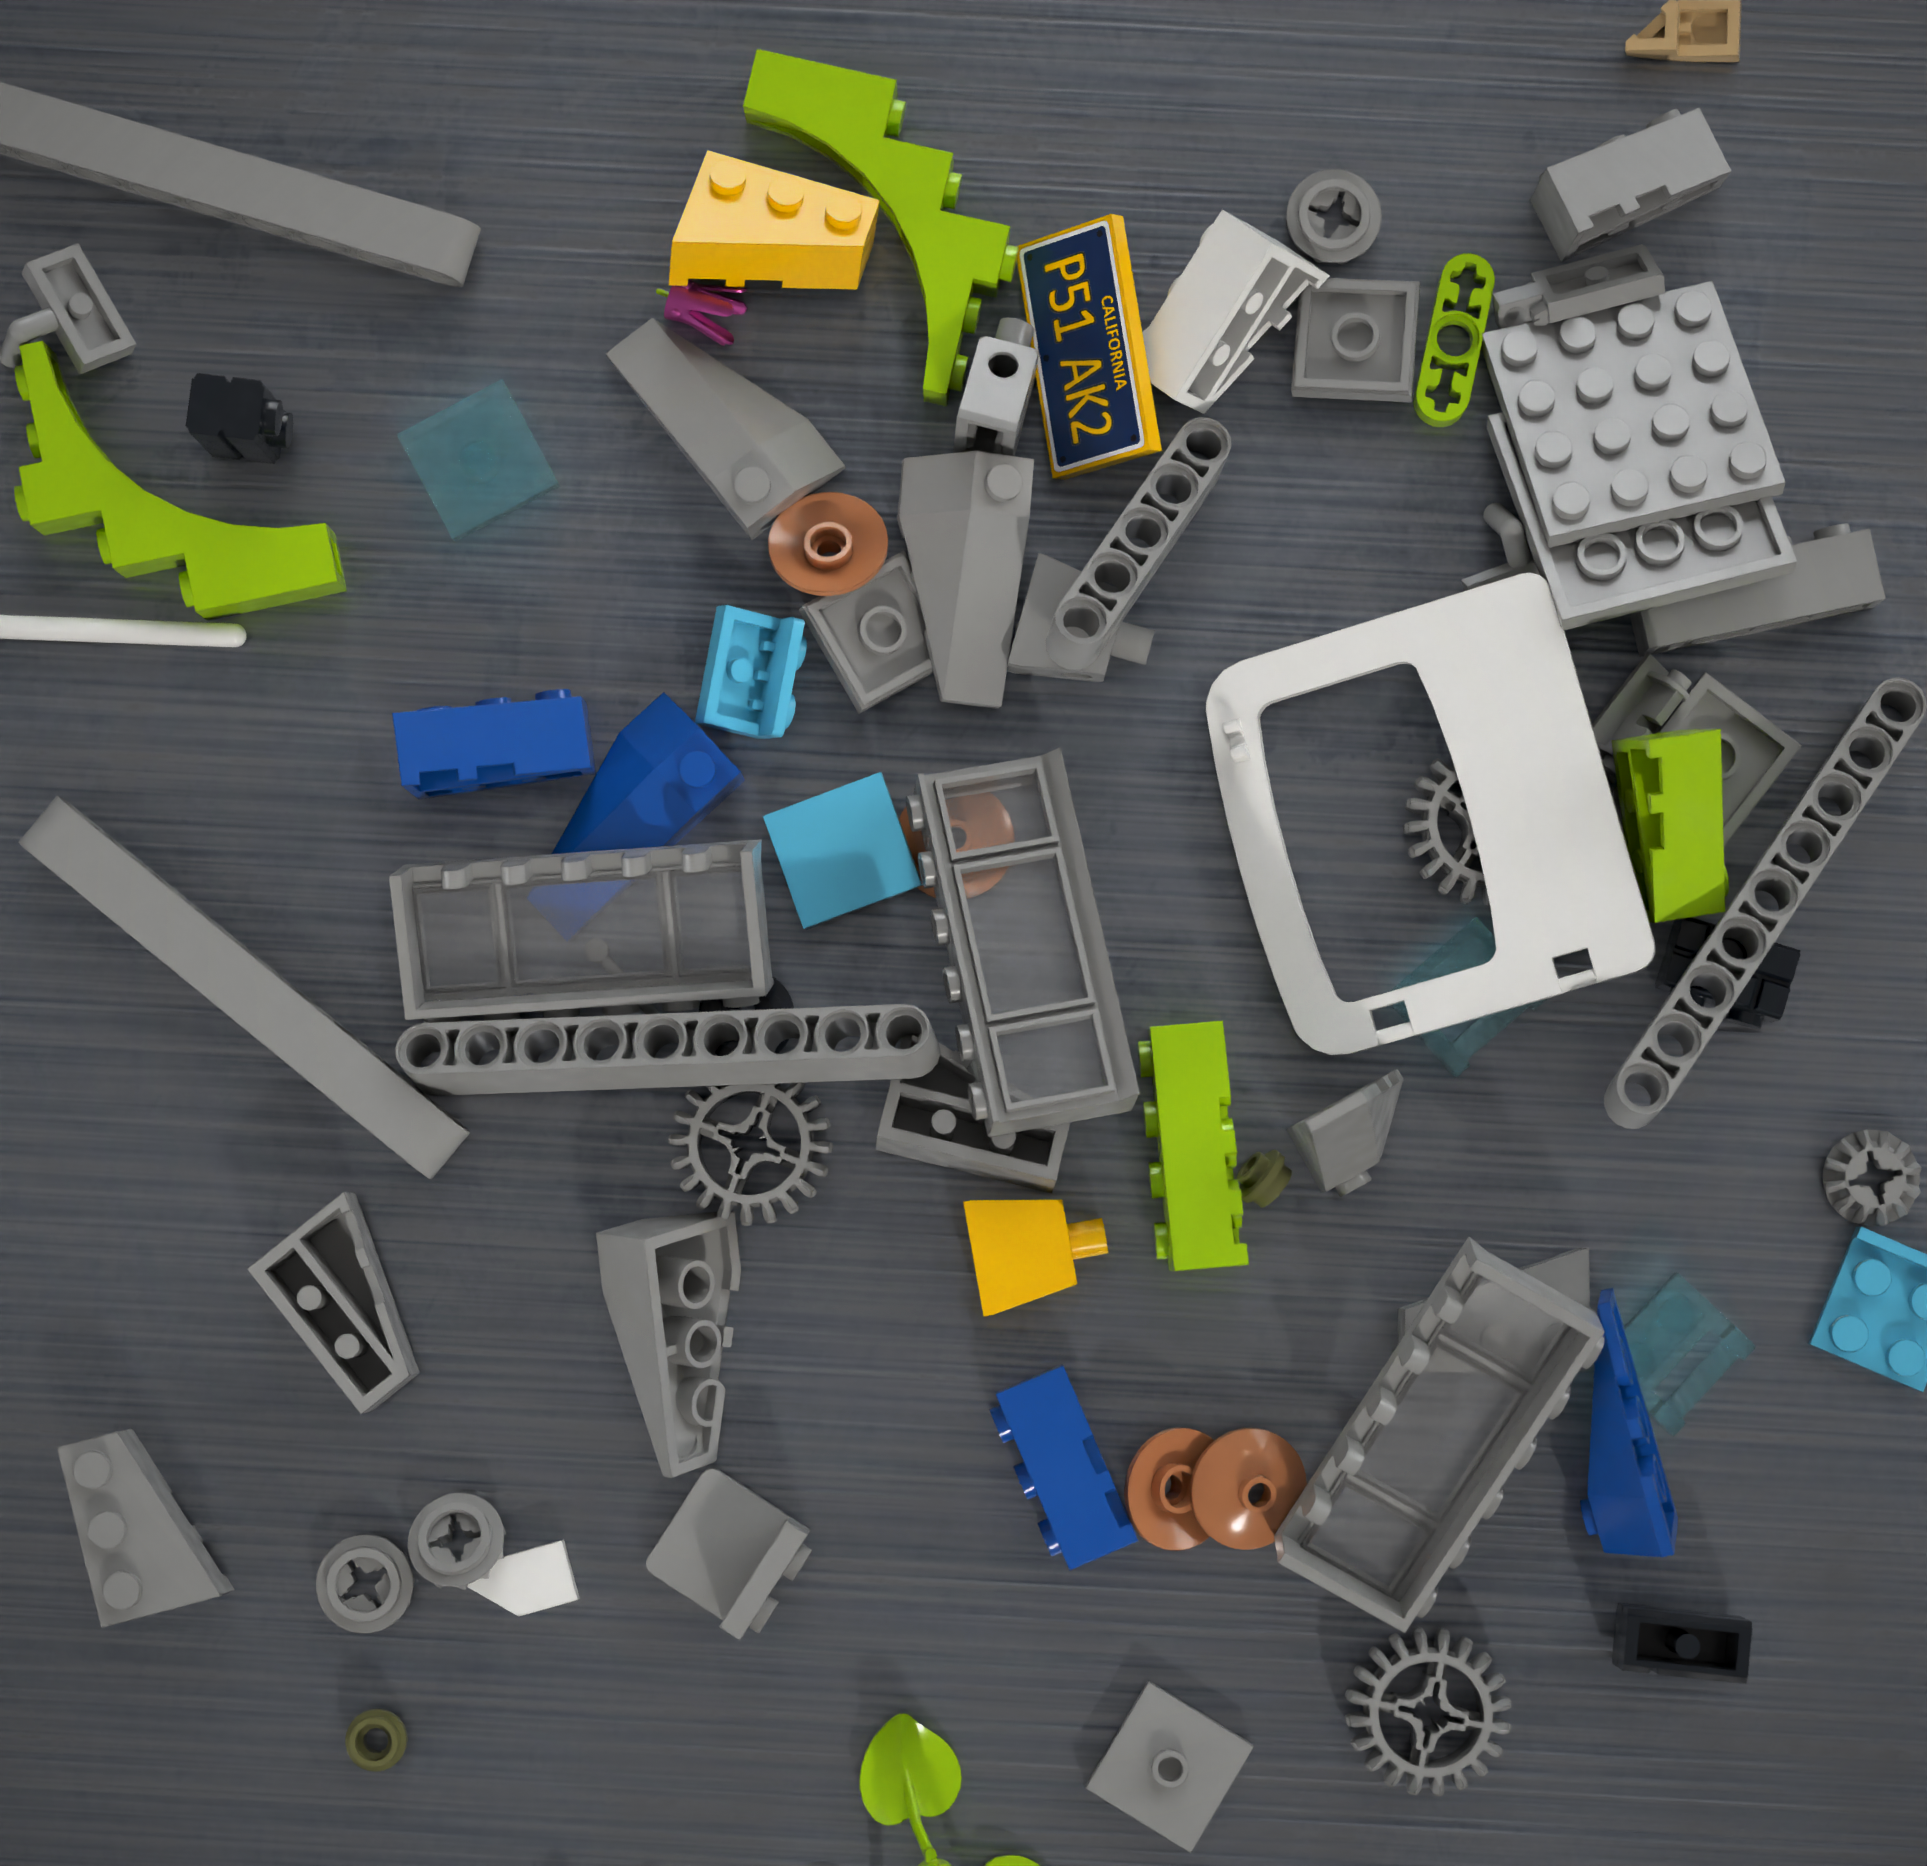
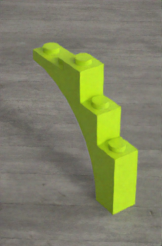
(849, 121)
(78, 487)

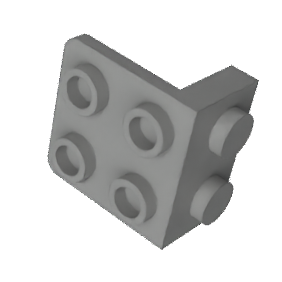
(729, 1552)

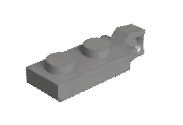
(1581, 288)

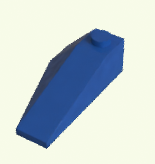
(651, 785)
(1626, 1477)

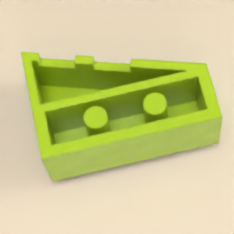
(1674, 820)

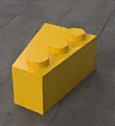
(771, 227)

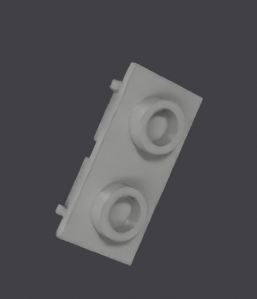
(1639, 707)

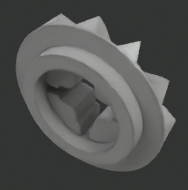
(1319, 193)
(1849, 1160)
(436, 1526)
(337, 1576)

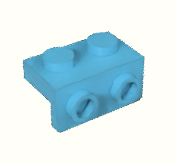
(751, 673)

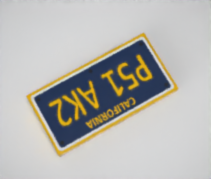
(1089, 347)

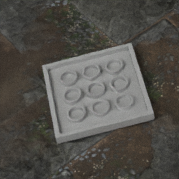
(1632, 415)
(1651, 563)

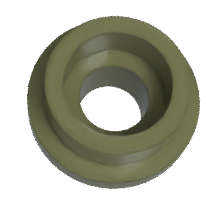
(1263, 1178)
(362, 1753)

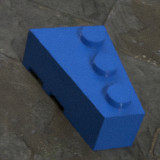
(494, 744)
(1063, 1468)

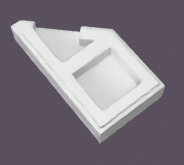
(530, 1580)

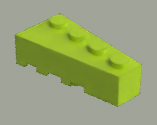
(1193, 1146)

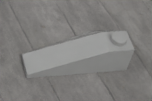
(732, 432)
(966, 551)
(1348, 1135)
(669, 1308)

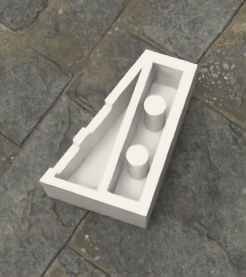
(1221, 308)

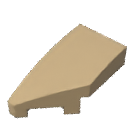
(1691, 32)

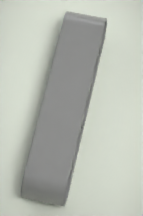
(1128, 565)

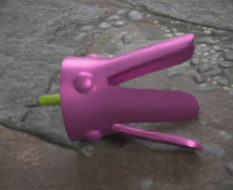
(686, 301)

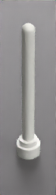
(121, 631)

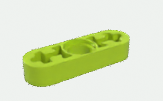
(1478, 301)

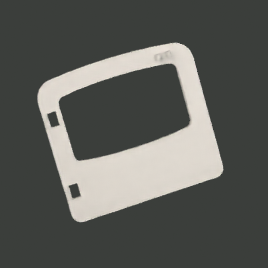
(1530, 788)

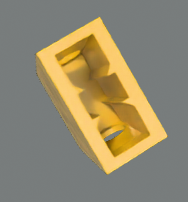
(1027, 1249)

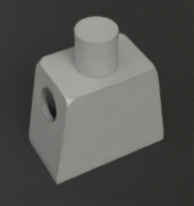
(997, 391)
(1046, 590)

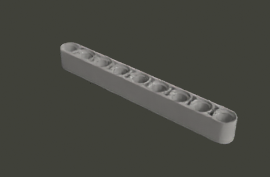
(235, 186)
(1749, 922)
(244, 987)
(691, 1064)

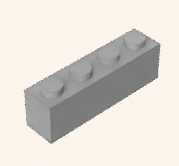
(1830, 579)

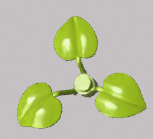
(913, 1776)

